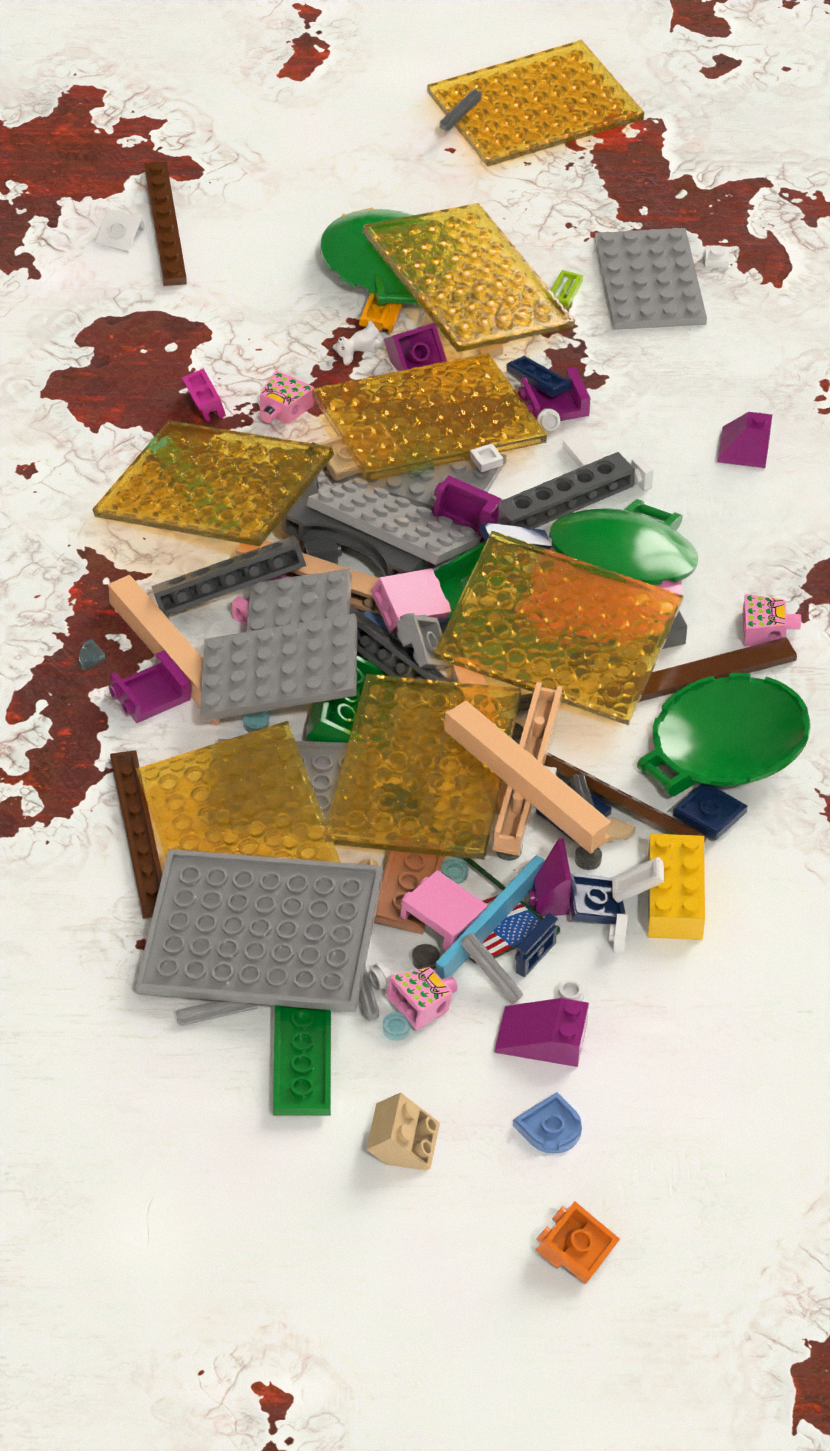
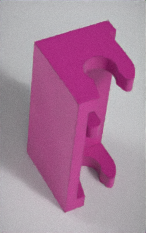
(204, 393)

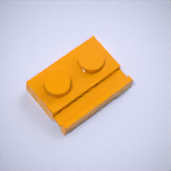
(381, 316)

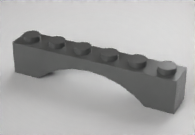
(311, 524)

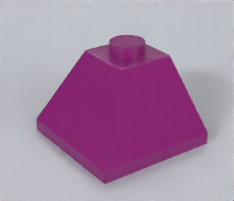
(415, 348)
(746, 440)
(552, 883)

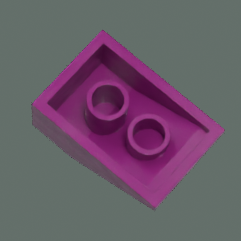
(544, 1030)

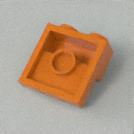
(576, 1242)

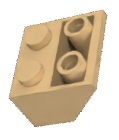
(403, 1133)

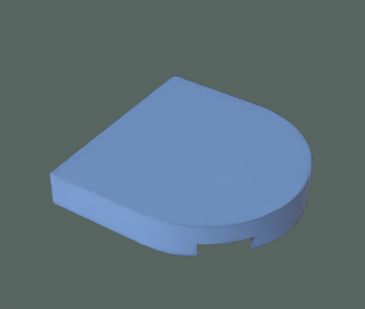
(550, 1125)

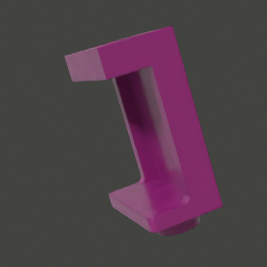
(569, 405)
(465, 504)
(151, 689)

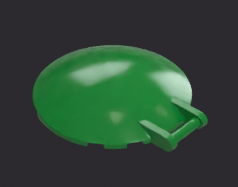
(357, 261)
(627, 542)
(727, 732)

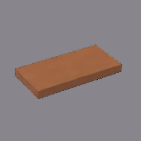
(403, 875)

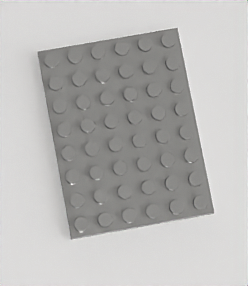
(261, 930)

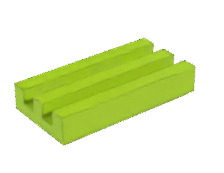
(573, 291)

